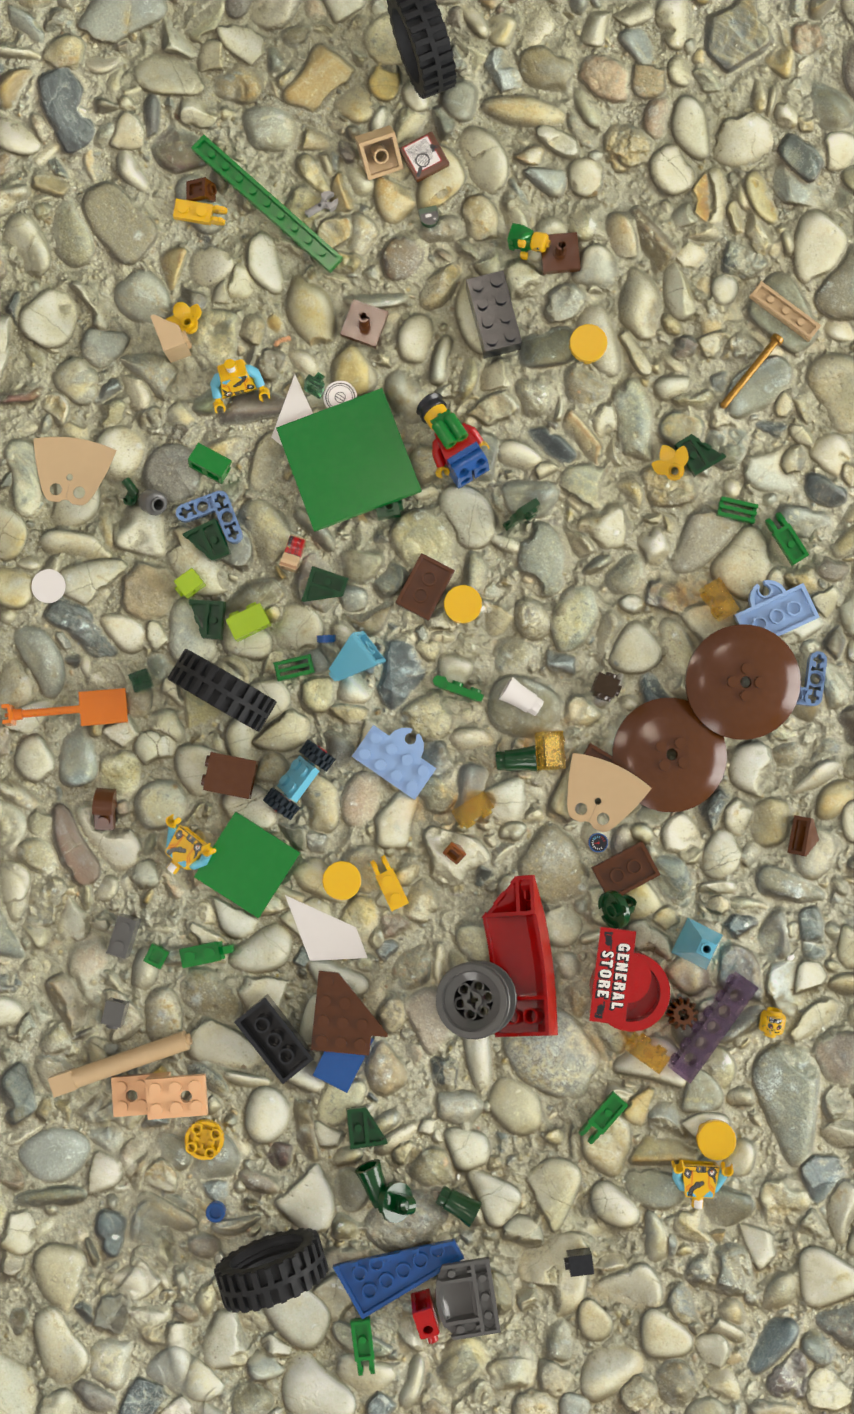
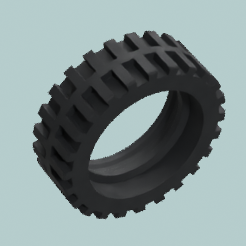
(423, 45)
(222, 690)
(271, 1270)

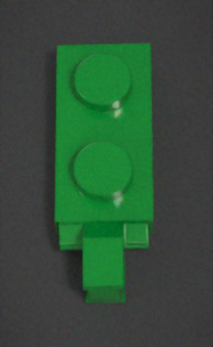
(204, 953)

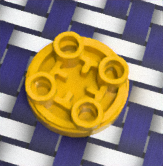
(588, 343)
(462, 604)
(341, 880)
(204, 1139)
(716, 1139)

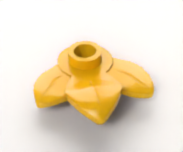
(184, 315)
(669, 459)

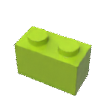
(248, 621)

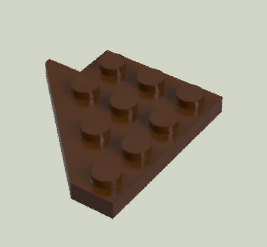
(341, 1018)

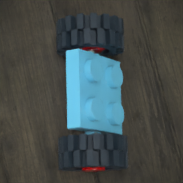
(298, 779)

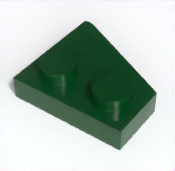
(700, 454)
(526, 512)
(209, 540)
(324, 585)
(209, 617)
(363, 1129)

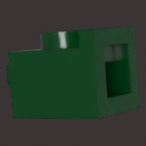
(384, 513)

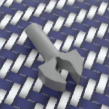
(323, 204)

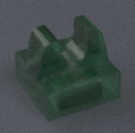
(315, 385)
(141, 680)

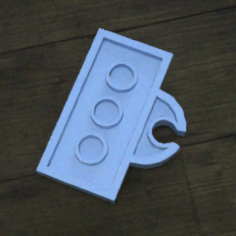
(778, 610)
(395, 759)

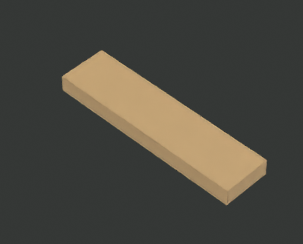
(784, 311)

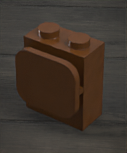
(229, 775)

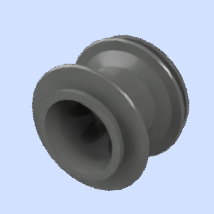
(500, 1007)

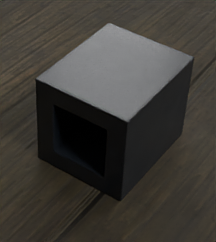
(579, 1262)

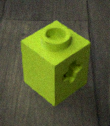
(189, 583)

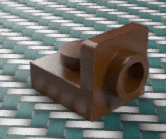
(201, 189)

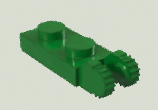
(787, 539)
(458, 689)
(604, 1116)
(363, 1343)

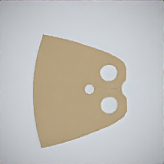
(74, 456)
(601, 779)

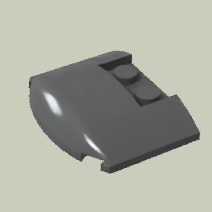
(467, 1299)

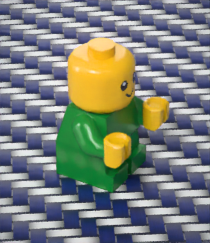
(526, 239)

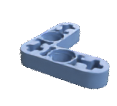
(213, 506)
(804, 691)

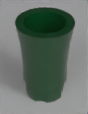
(517, 759)
(372, 1179)
(458, 1205)

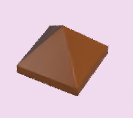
(454, 852)

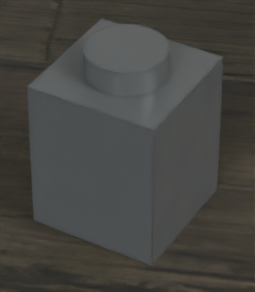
(114, 1013)

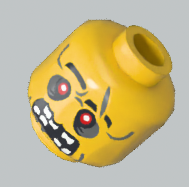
(772, 1022)

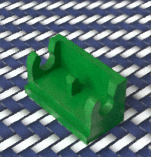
(209, 463)

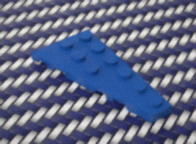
(387, 1276)

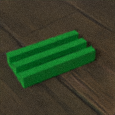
(753, 513)
(294, 675)

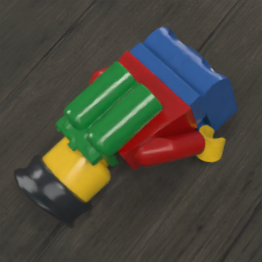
(454, 442)

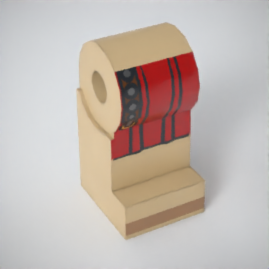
(292, 553)

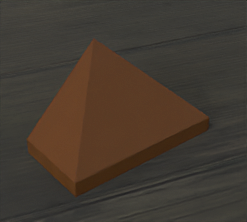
(802, 836)

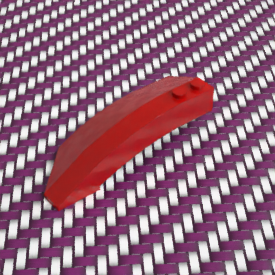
(522, 948)

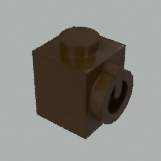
(606, 686)

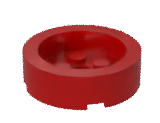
(652, 1006)

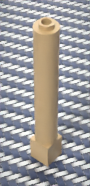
(124, 1061)

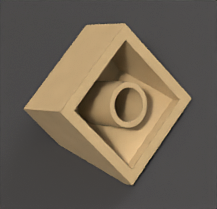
(379, 152)
(173, 340)

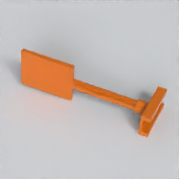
(95, 708)

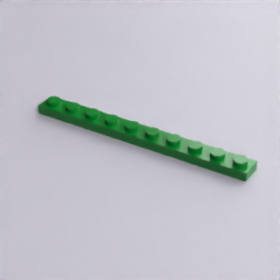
(267, 203)

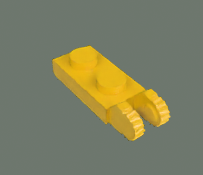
(198, 212)
(390, 885)

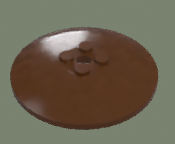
(716, 689)
(642, 750)

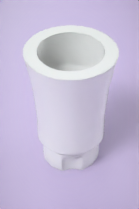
(521, 697)

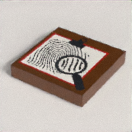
(424, 157)

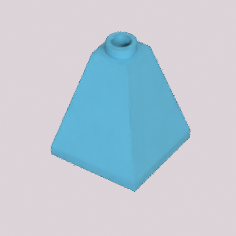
(355, 657)
(696, 943)

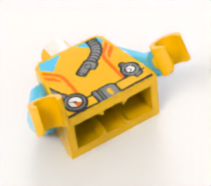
(235, 379)
(185, 847)
(699, 1179)

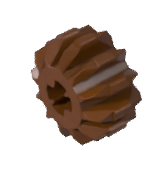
(683, 1020)

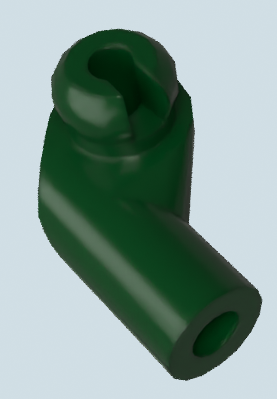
(132, 492)

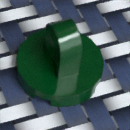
(616, 909)
(396, 1202)

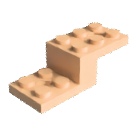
(159, 1095)

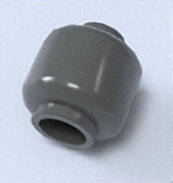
(153, 502)

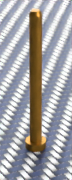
(776, 340)

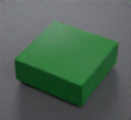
(156, 956)

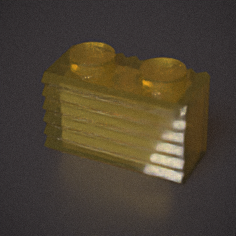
(550, 750)

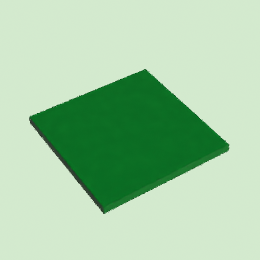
(348, 459)

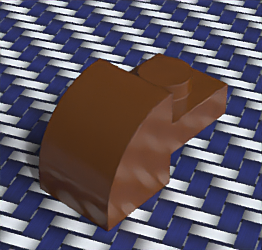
(104, 808)

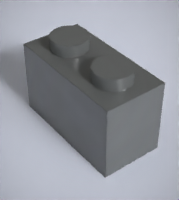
(123, 936)

